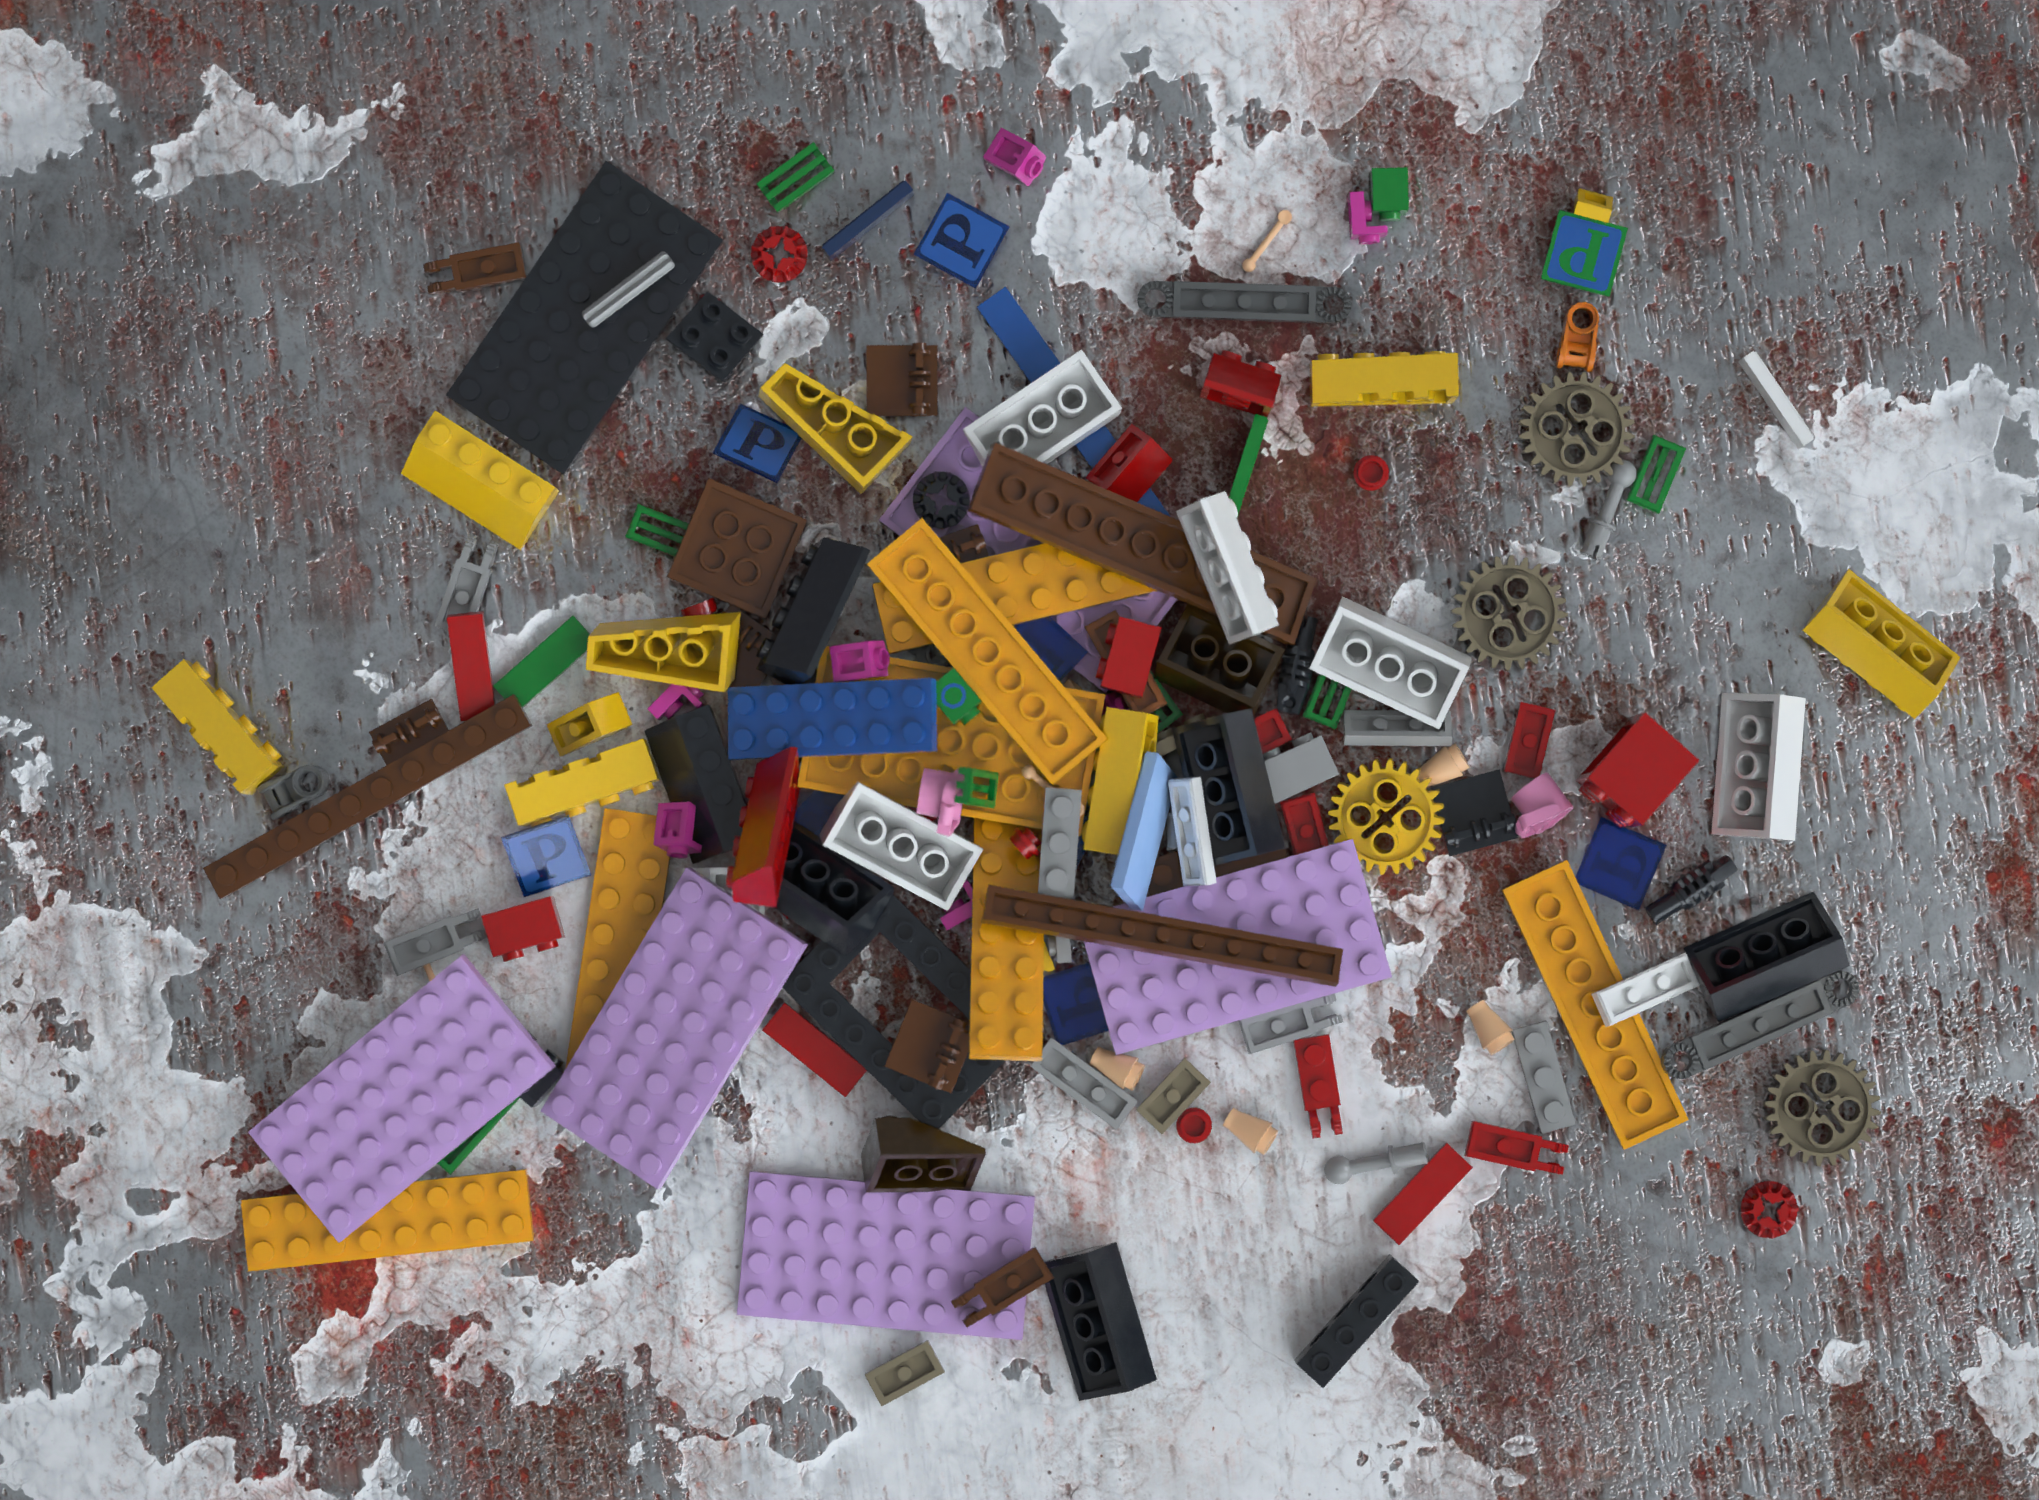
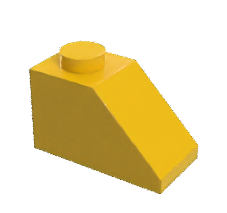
(589, 724)

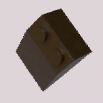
(917, 1158)

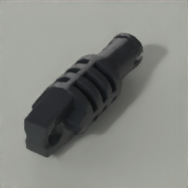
(1295, 671)
(1692, 888)

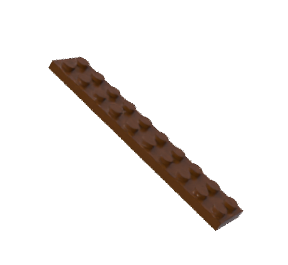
(1118, 534)

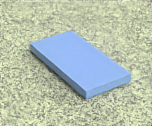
(1143, 832)

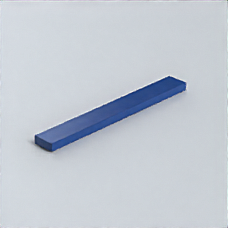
(1037, 359)

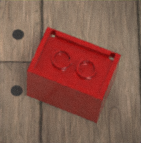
(1636, 771)

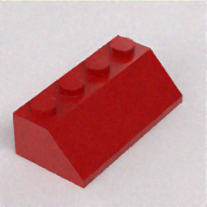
(766, 830)

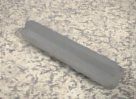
(628, 289)

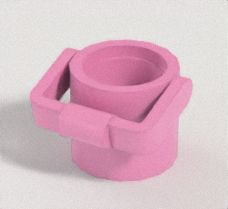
(938, 799)
(1541, 806)

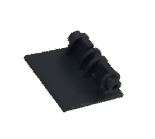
(714, 337)
(1475, 813)

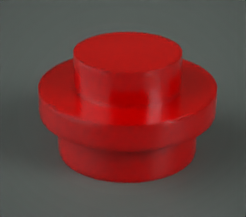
(1371, 473)
(1026, 842)
(1194, 1125)

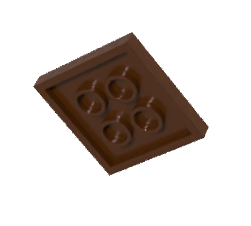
(736, 548)

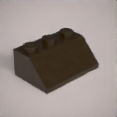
(1212, 670)

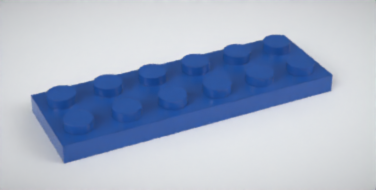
(833, 718)

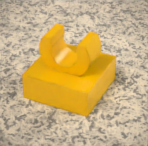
(1593, 205)

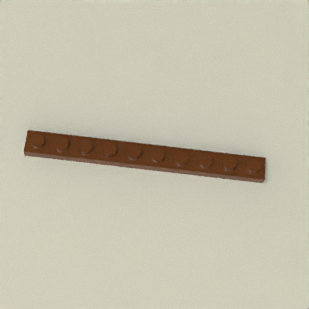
(367, 796)
(1162, 935)

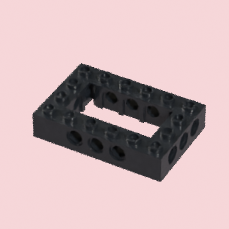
(812, 990)

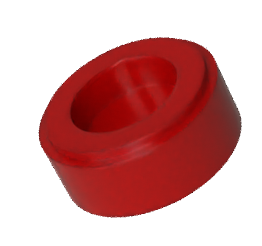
(703, 607)

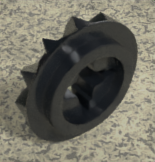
(948, 515)

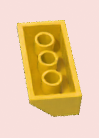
(478, 480)
(1882, 644)

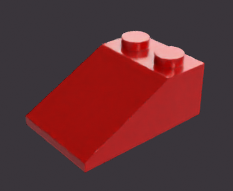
(1241, 384)

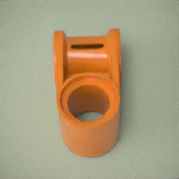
(1578, 340)

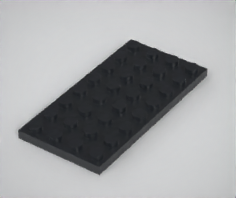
(541, 366)

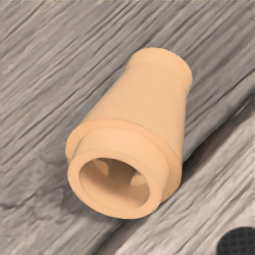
(1444, 765)
(1490, 1028)
(1120, 1068)
(1251, 1131)

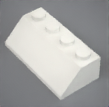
(1048, 413)
(1228, 567)
(1390, 662)
(1758, 766)
(899, 845)

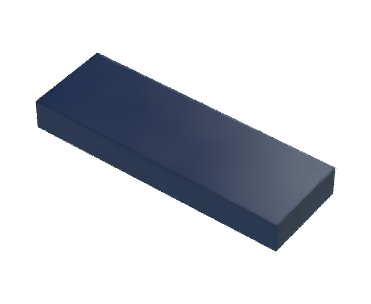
(867, 220)

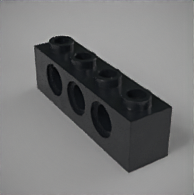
(1356, 1321)

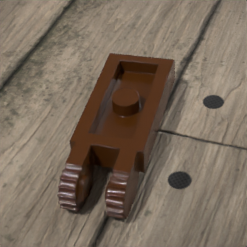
(479, 268)
(1006, 1285)

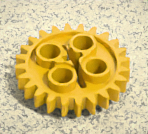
(1407, 840)

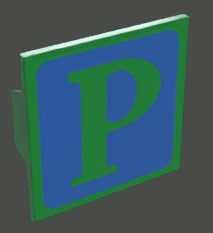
(1584, 253)

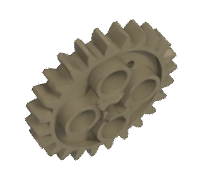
(1602, 409)
(1479, 628)
(1845, 1086)

